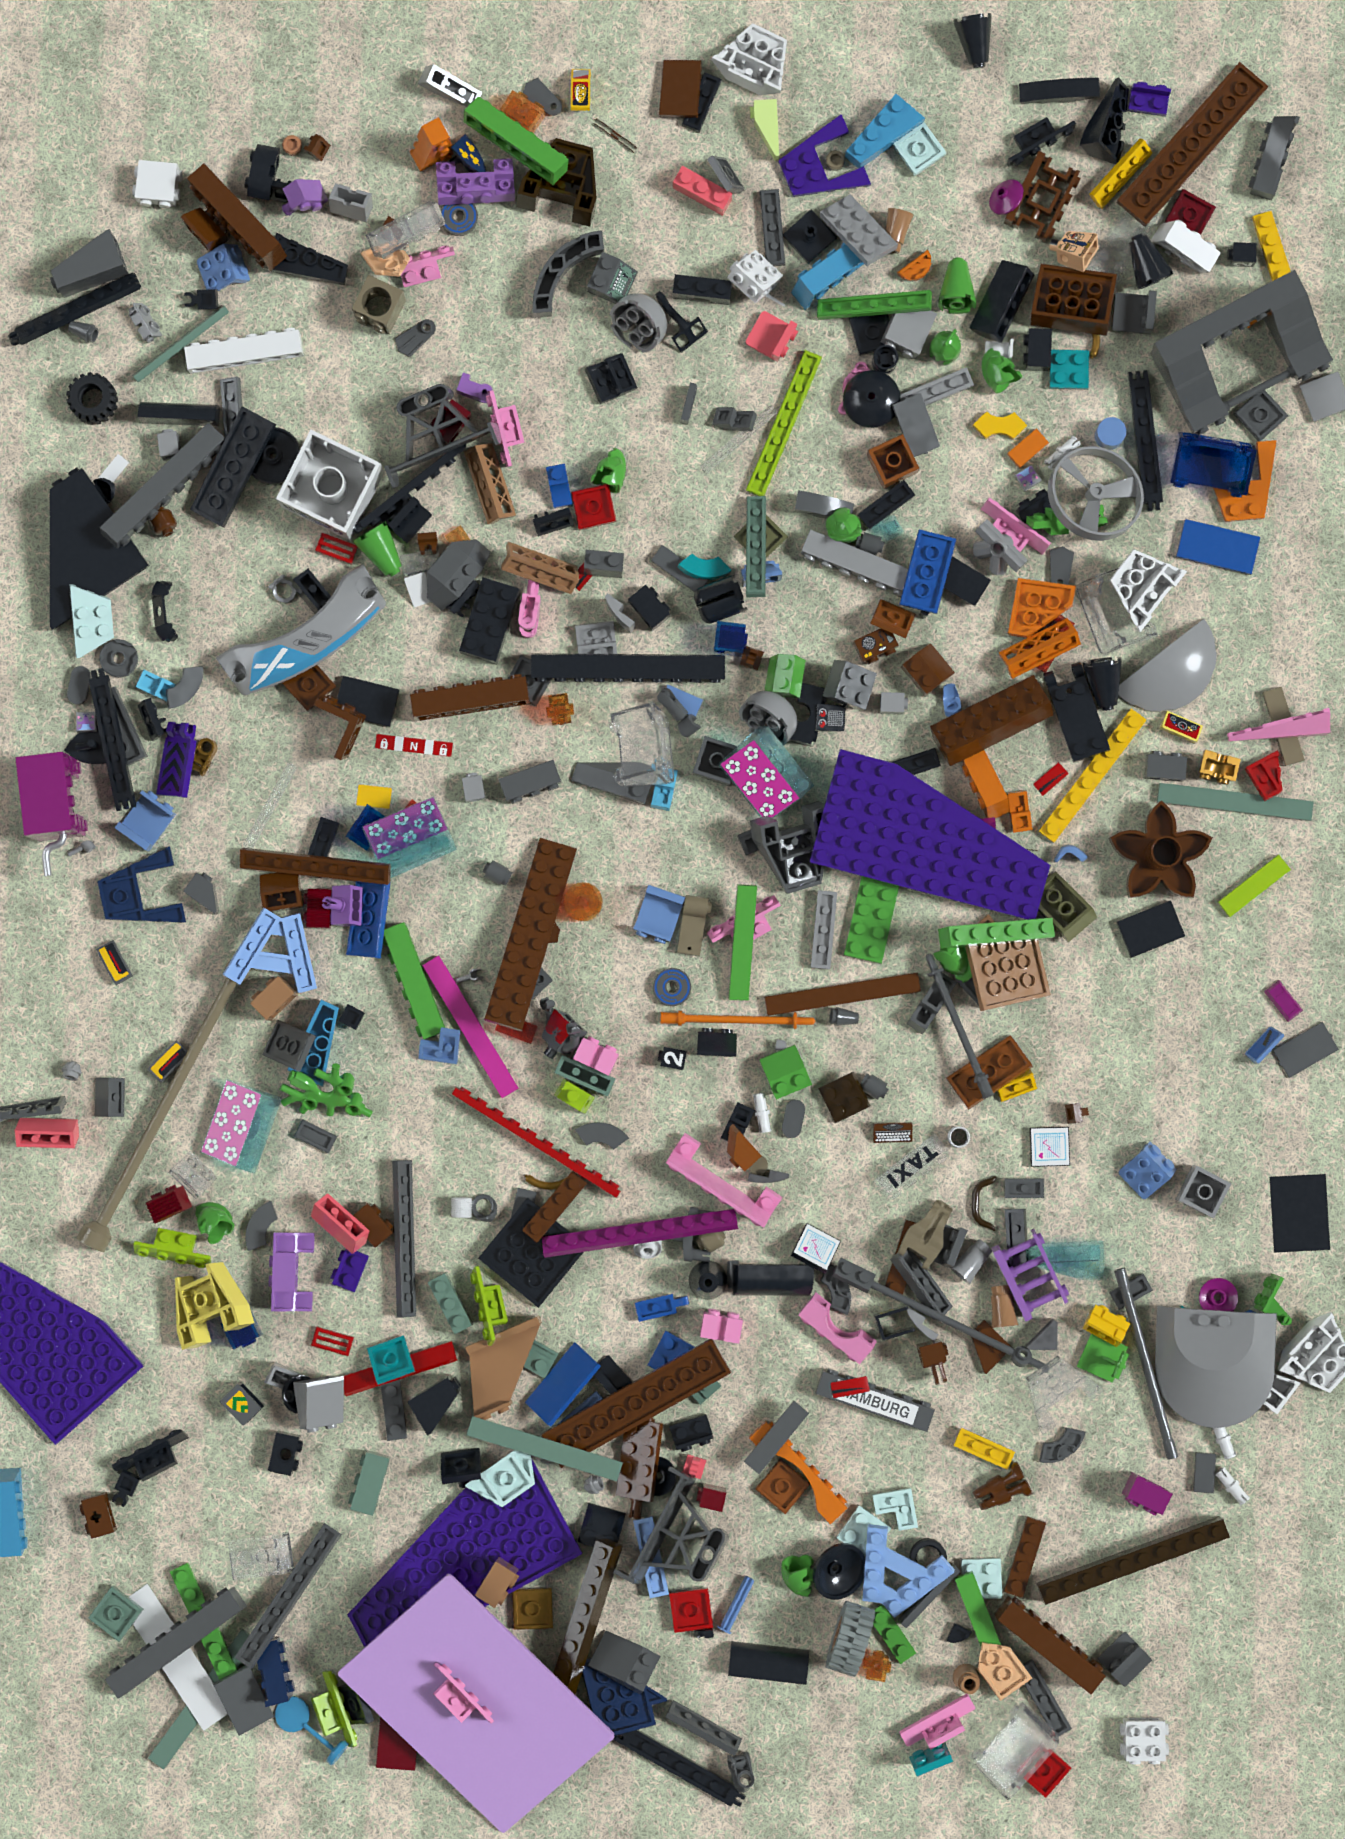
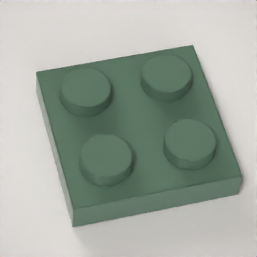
(116, 1613)

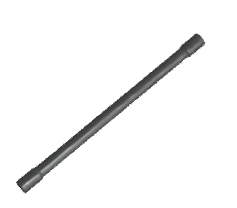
(1168, 1441)

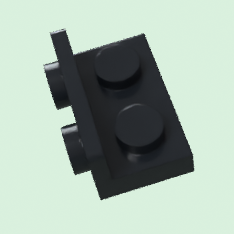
(1036, 505)
(691, 1432)

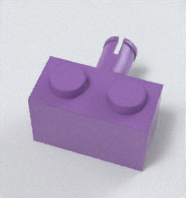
(304, 196)
(345, 905)

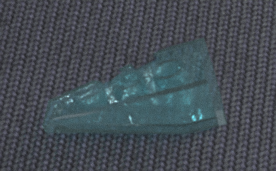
(1073, 1258)

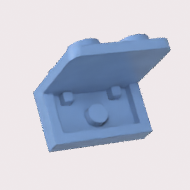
(223, 267)
(1147, 1171)

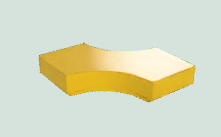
(991, 425)

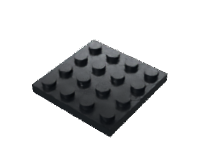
(522, 1260)

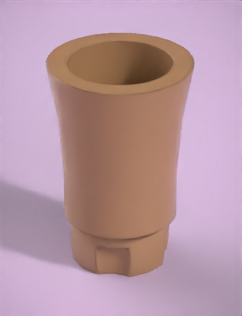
(897, 225)
(1002, 1307)
(965, 1672)

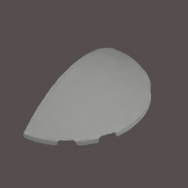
(1174, 674)

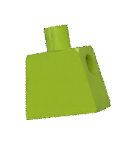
(574, 1096)

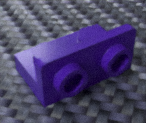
(1149, 99)
(349, 1269)

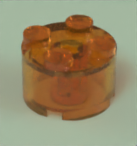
(584, 891)

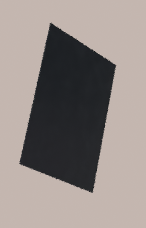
(1299, 1213)

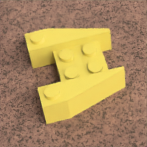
(205, 1300)

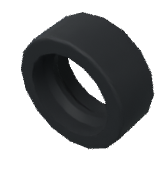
(923, 1543)

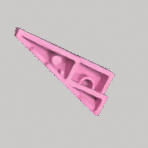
(1299, 726)

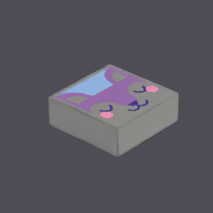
(1027, 478)
(86, 722)

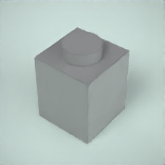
(168, 443)
(893, 703)
(473, 787)

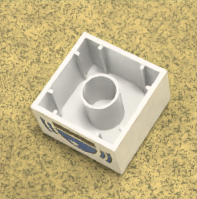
(330, 484)

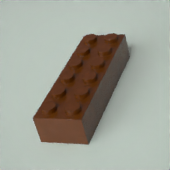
(236, 218)
(469, 698)
(991, 720)
(1051, 1646)

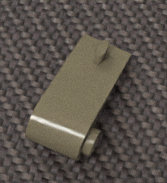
(693, 925)

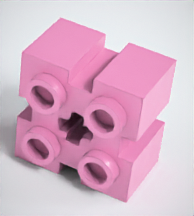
(596, 1056)
(721, 1326)

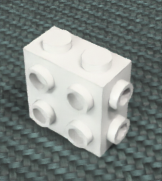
(157, 183)
(754, 276)
(1144, 1740)

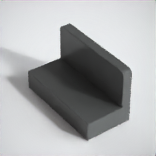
(109, 1097)

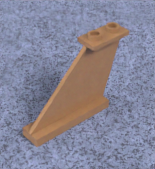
(499, 1366)

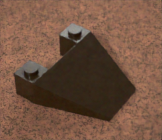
(574, 188)

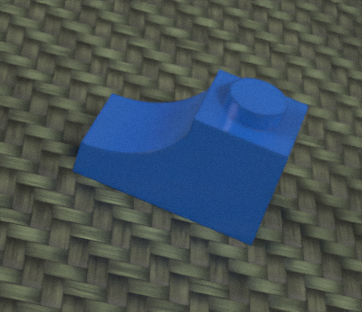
(559, 486)

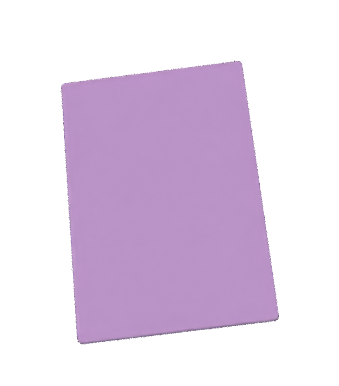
(538, 1723)

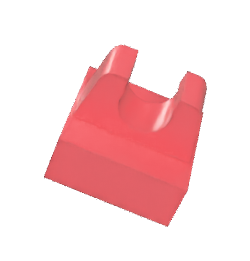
(694, 1466)

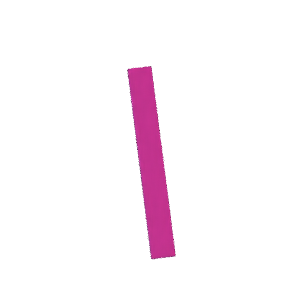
(470, 1026)

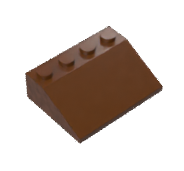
(1073, 299)

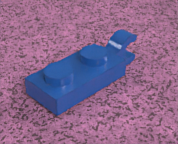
(659, 1306)

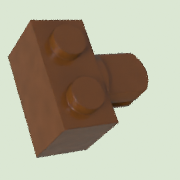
(932, 1354)

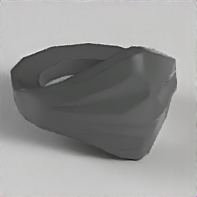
(488, 1218)

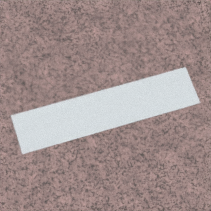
(185, 1670)

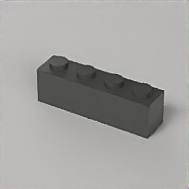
(1273, 156)

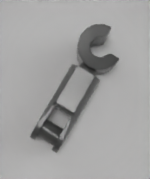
(686, 725)

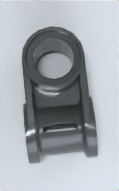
(741, 1768)

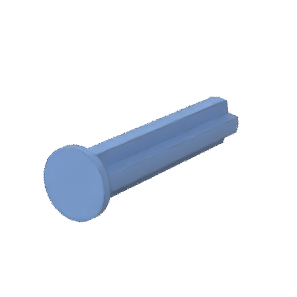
(736, 1605)

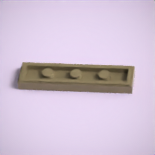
(1279, 710)

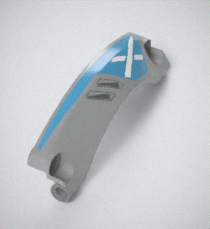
(334, 625)

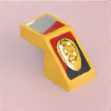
(580, 89)

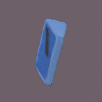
(1264, 1045)

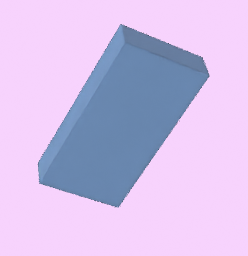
(689, 702)

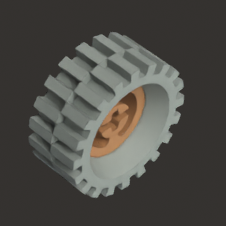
(850, 1638)

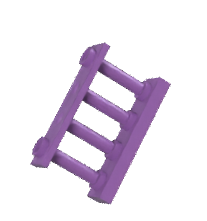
(1019, 1290)

